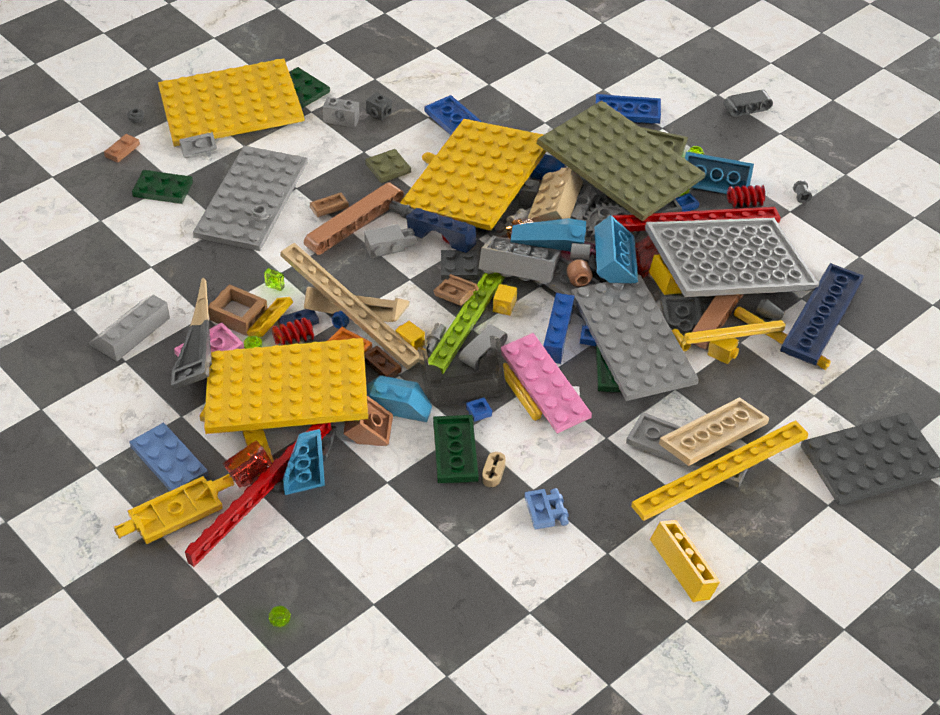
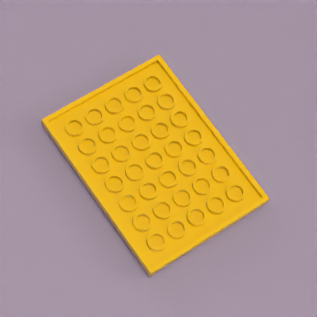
(231, 101)
(476, 173)
(286, 386)

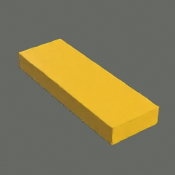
(269, 317)

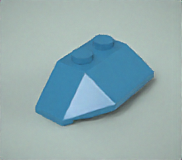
(400, 397)

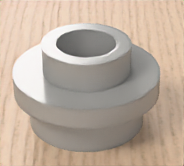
(259, 213)

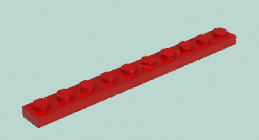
(633, 223)
(244, 504)

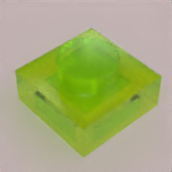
(274, 279)

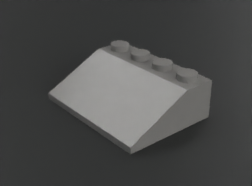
(519, 260)

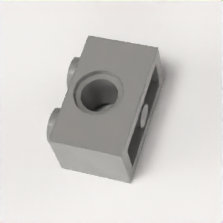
(341, 112)

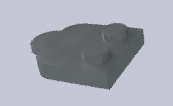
(681, 312)

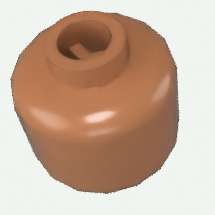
(579, 273)

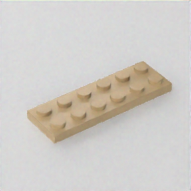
(713, 431)

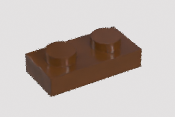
(382, 362)

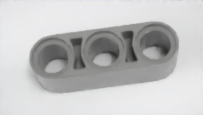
(481, 346)

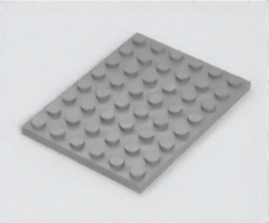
(730, 257)

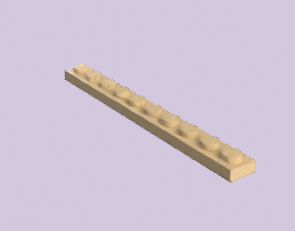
(351, 306)

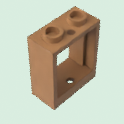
(239, 324)

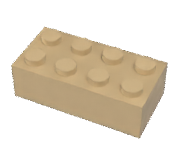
(556, 196)

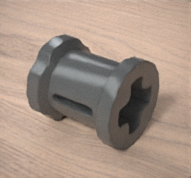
(802, 191)

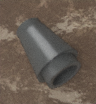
(769, 310)

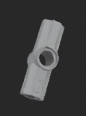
(584, 202)

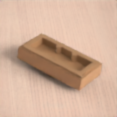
(329, 205)

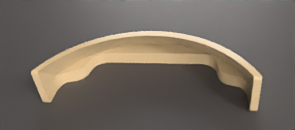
(385, 309)

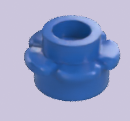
(340, 320)

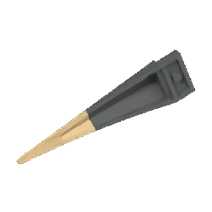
(196, 352)

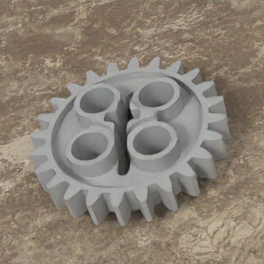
(598, 214)

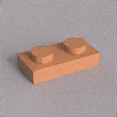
(122, 148)

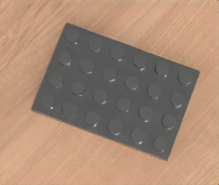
(872, 458)

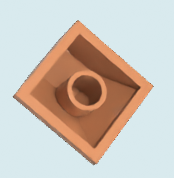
(373, 430)

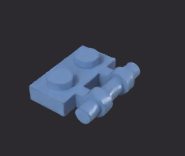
(540, 510)

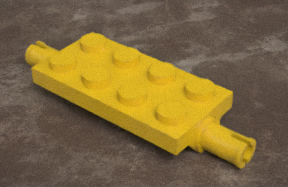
(175, 509)

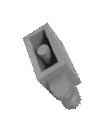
(388, 240)

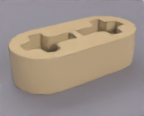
(491, 468)

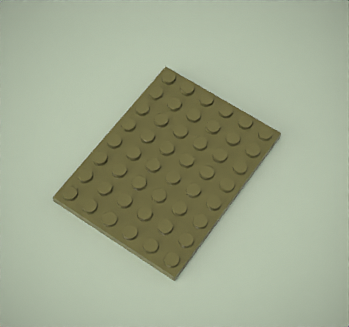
(621, 159)

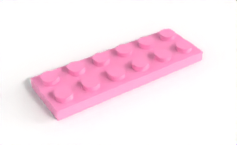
(545, 383)

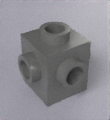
(379, 106)

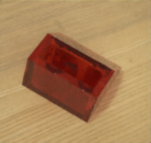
(247, 464)

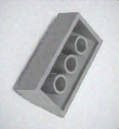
(132, 328)

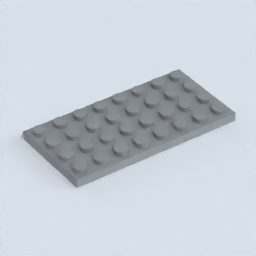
(253, 180)
(634, 338)

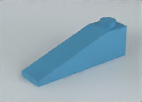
(550, 234)
(305, 464)

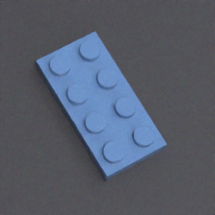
(168, 457)

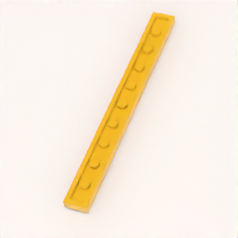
(718, 470)

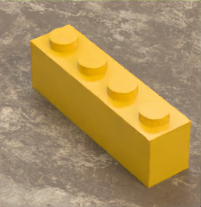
(684, 561)

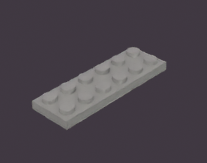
(647, 435)

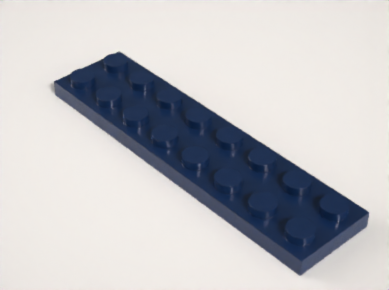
(822, 314)

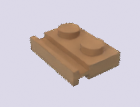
(456, 290)

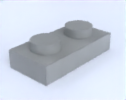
(198, 144)

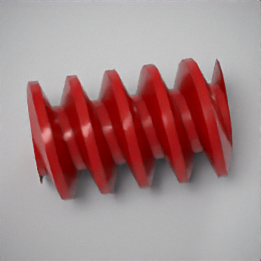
(746, 195)
(292, 331)

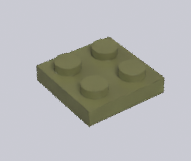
(388, 165)

